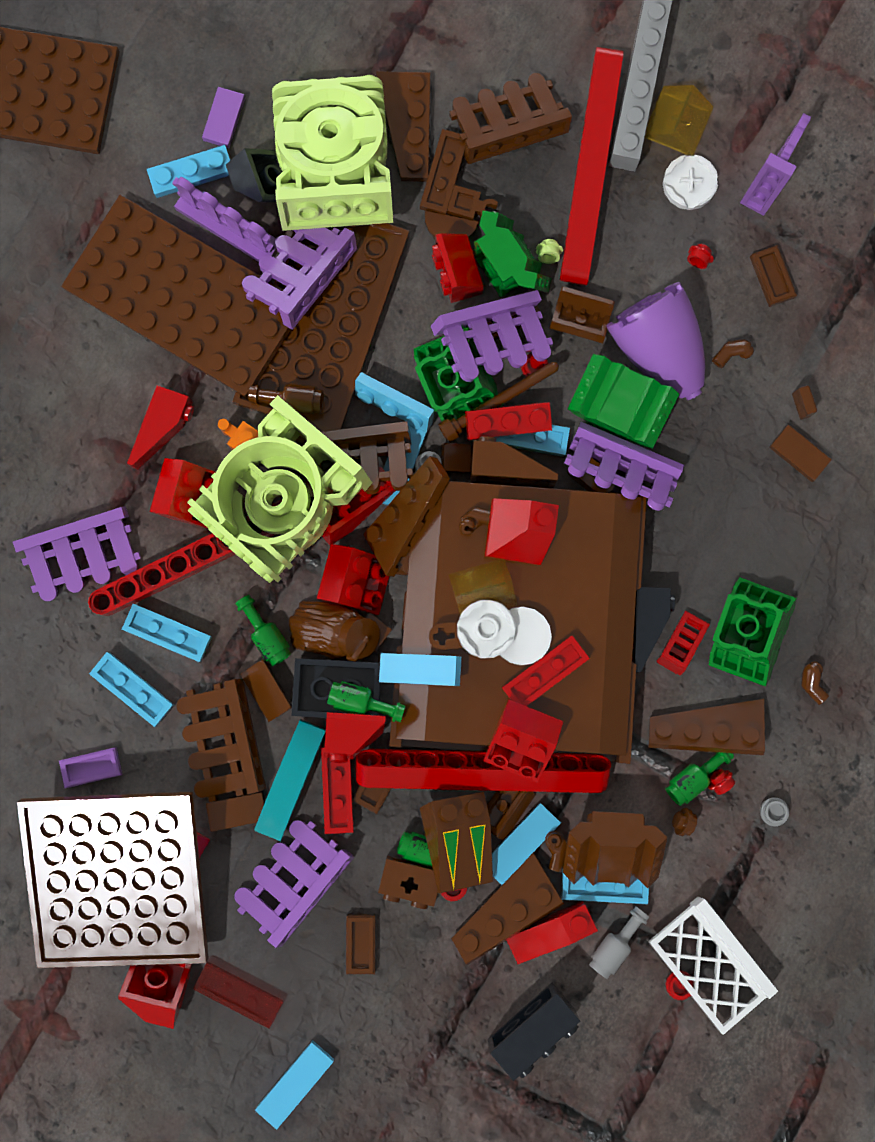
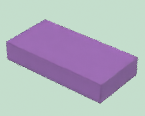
(223, 117)
(90, 767)

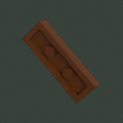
(443, 173)

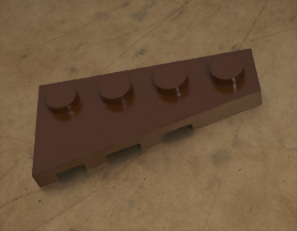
(408, 120)
(405, 514)
(722, 729)
(512, 908)

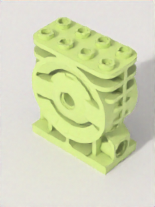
(336, 179)
(222, 505)

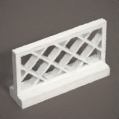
(735, 954)

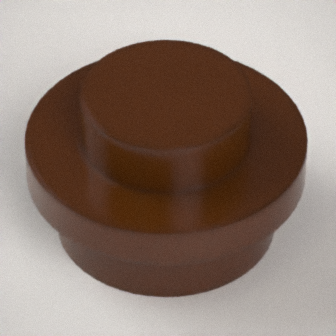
(684, 822)

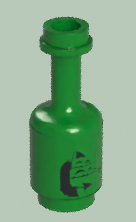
(266, 635)
(358, 700)
(695, 779)
(414, 849)

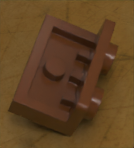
(582, 314)

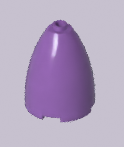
(664, 340)

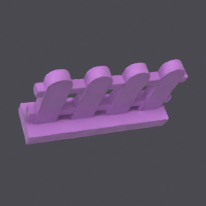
(774, 173)
(223, 221)
(310, 281)
(500, 313)
(625, 456)
(66, 558)
(289, 897)

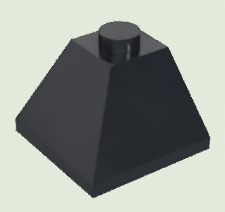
(255, 173)

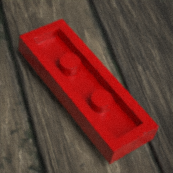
(508, 420)
(546, 672)
(337, 796)

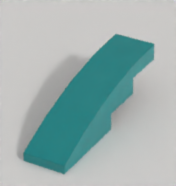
(290, 780)

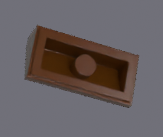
(266, 690)
(506, 810)

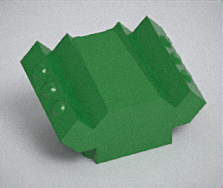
(506, 257)
(447, 390)
(622, 401)
(751, 631)

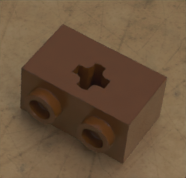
(400, 870)

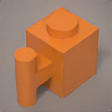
(237, 435)

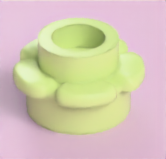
(549, 251)

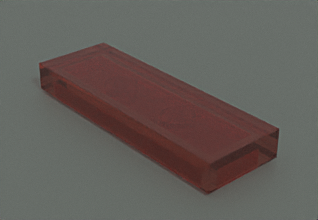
(238, 995)

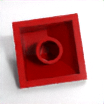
(520, 530)
(350, 734)
(156, 992)

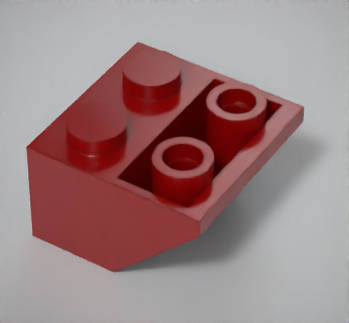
(458, 266)
(175, 487)
(353, 579)
(523, 741)

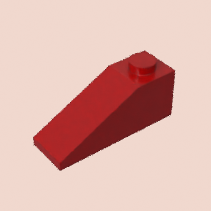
(161, 423)
(348, 517)
(552, 932)

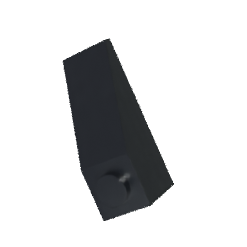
(650, 618)

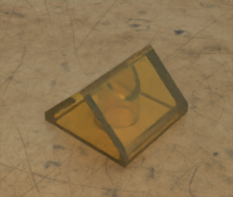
(679, 118)
(483, 582)

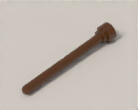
(451, 428)

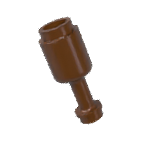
(300, 397)

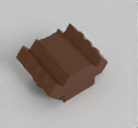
(614, 849)

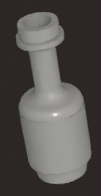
(615, 947)

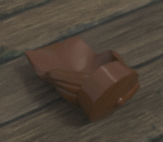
(332, 631)

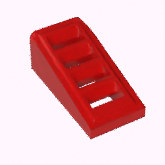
(669, 661)

